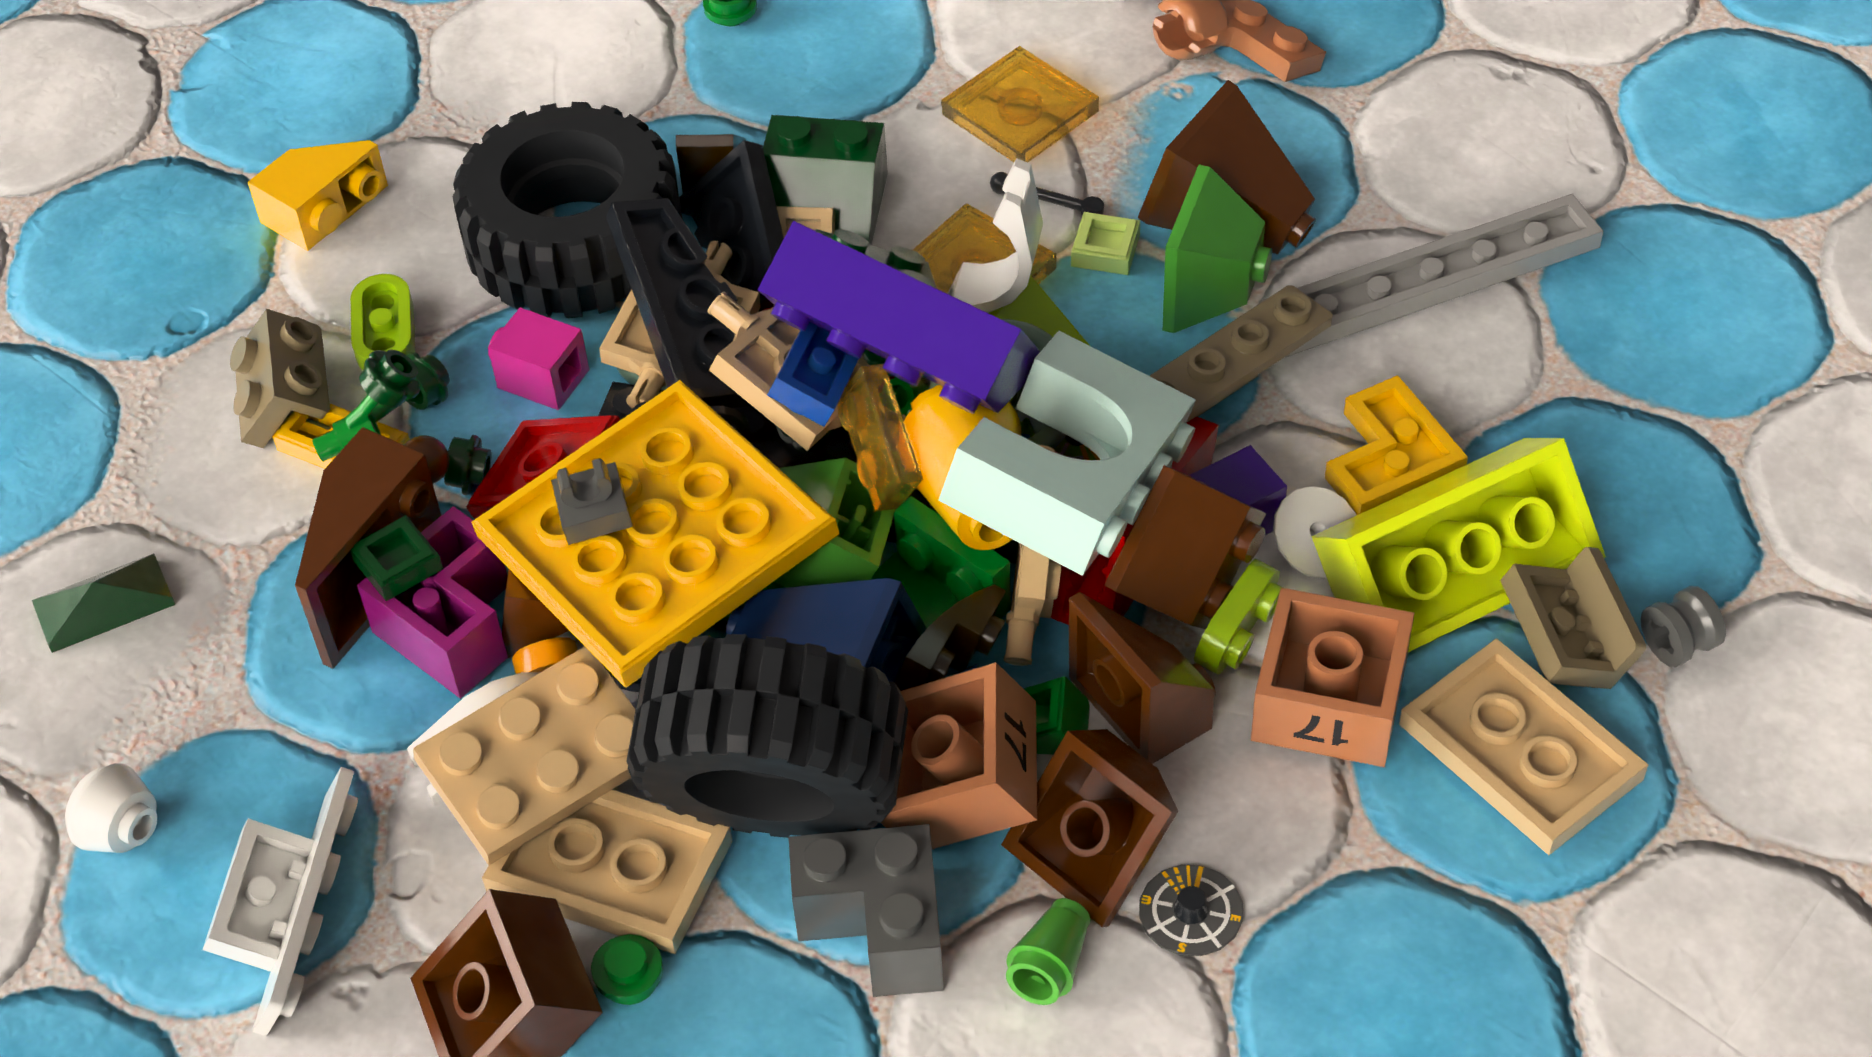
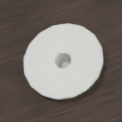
(1302, 516)

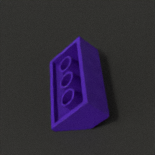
(898, 319)

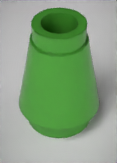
(1048, 955)

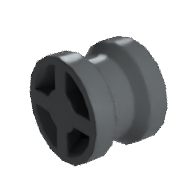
(1683, 626)

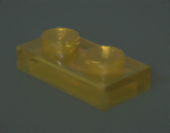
(879, 438)

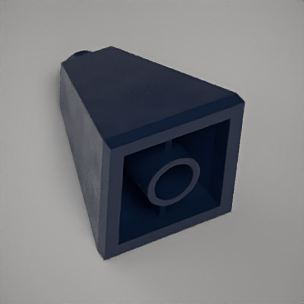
(856, 618)

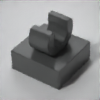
(591, 502)

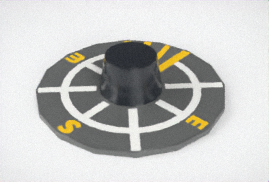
(1191, 910)

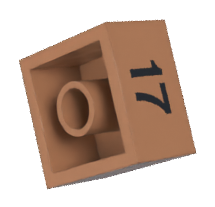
(1331, 677)
(967, 757)

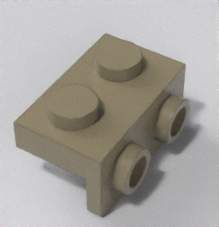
(277, 372)
(1575, 621)

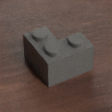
(873, 887)

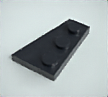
(738, 209)

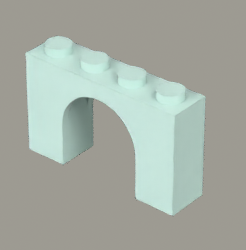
(1065, 503)

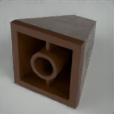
(1246, 156)

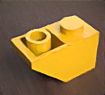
(317, 189)

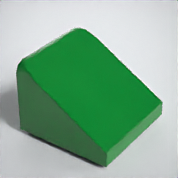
(1058, 710)

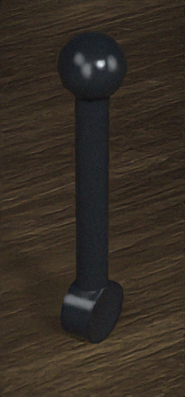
(1089, 204)

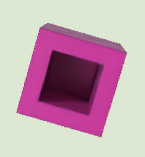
(538, 358)

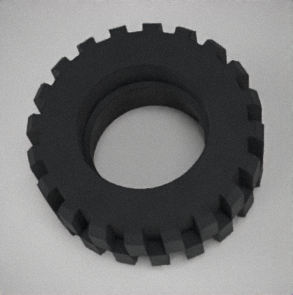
(548, 162)
(768, 736)

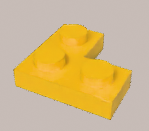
(1402, 448)

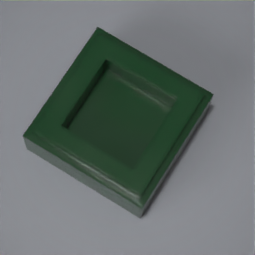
(396, 558)

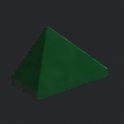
(103, 602)

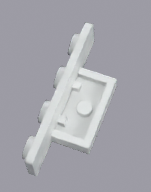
(271, 895)

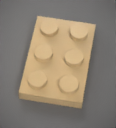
(1523, 745)
(532, 754)
(620, 867)

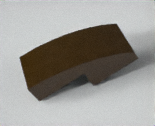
(954, 639)

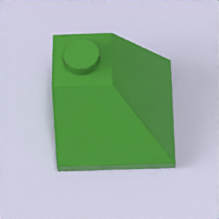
(1212, 254)

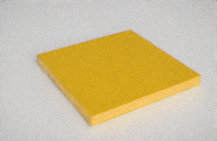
(704, 537)

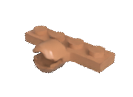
(1203, 26)

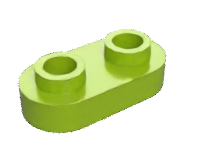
(381, 316)
(1228, 633)

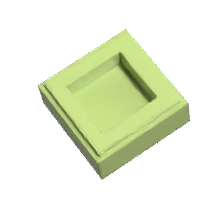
(1105, 243)

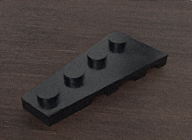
(674, 295)

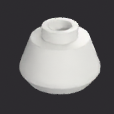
(111, 810)

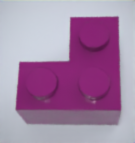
(447, 617)

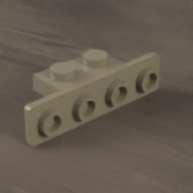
(1245, 348)

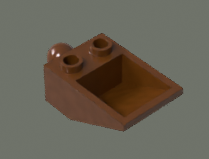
(359, 494)

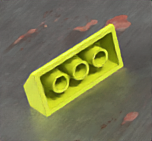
(1459, 535)

